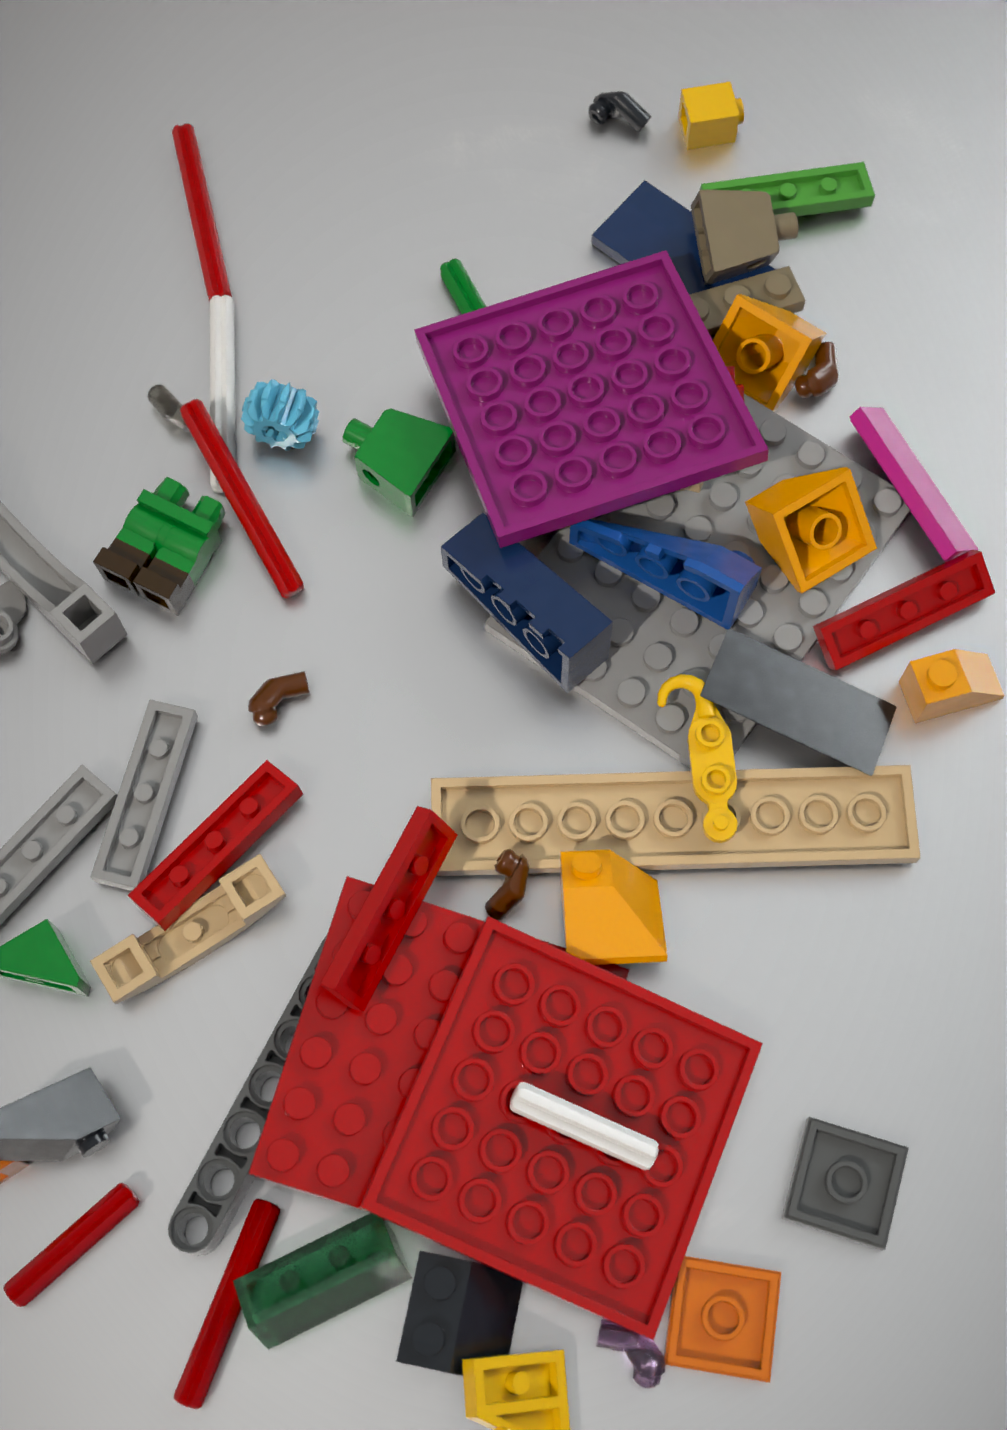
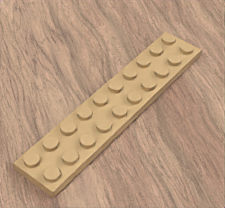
(658, 819)

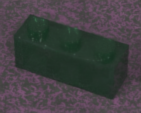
(321, 1280)

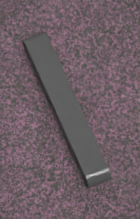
(223, 1151)

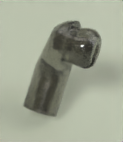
(167, 405)

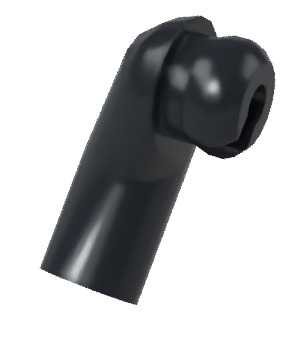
(617, 105)

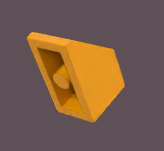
(949, 683)

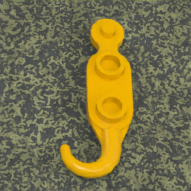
(710, 758)

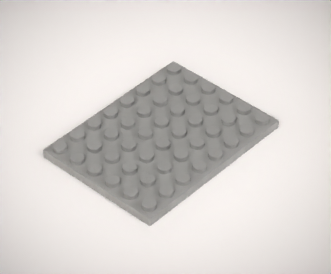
(662, 638)

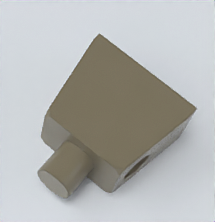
(738, 232)

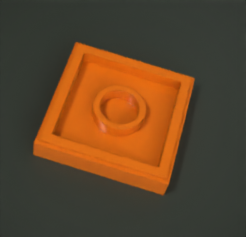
(723, 1319)

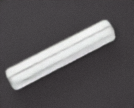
(584, 1126)

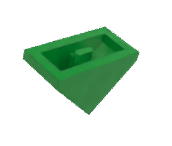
(43, 959)

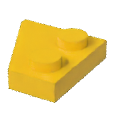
(517, 1391)

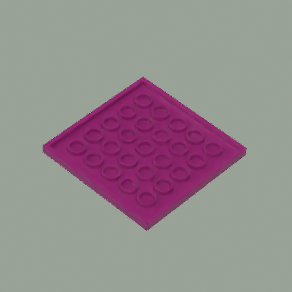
(588, 398)

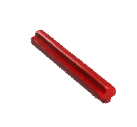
(225, 1305)

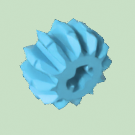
(280, 415)

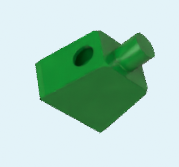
(401, 456)

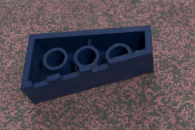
(530, 603)

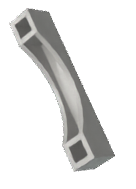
(57, 591)

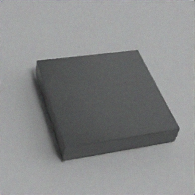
(845, 1183)

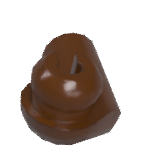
(272, 692)

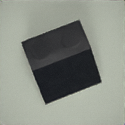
(457, 1313)

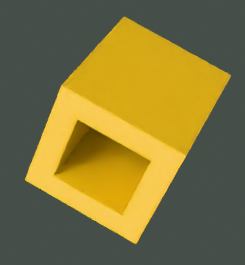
(709, 115)

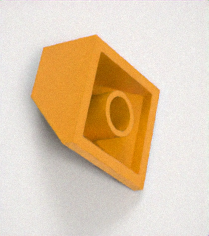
(766, 348)
(812, 525)
(610, 909)

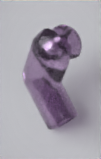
(641, 1352)

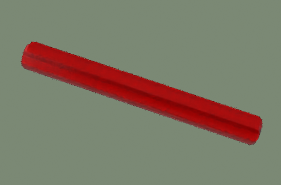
(200, 211)
(242, 498)

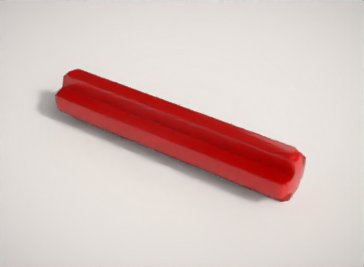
(71, 1245)

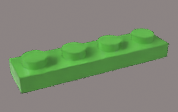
(809, 189)

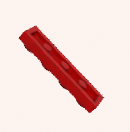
(904, 609)
(215, 845)
(389, 909)

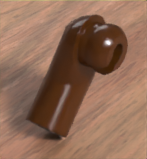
(822, 375)
(513, 888)

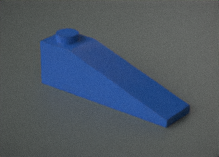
(685, 570)

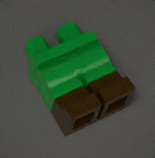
(163, 546)

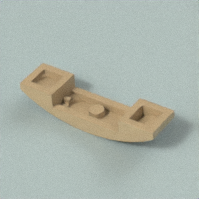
(203, 928)

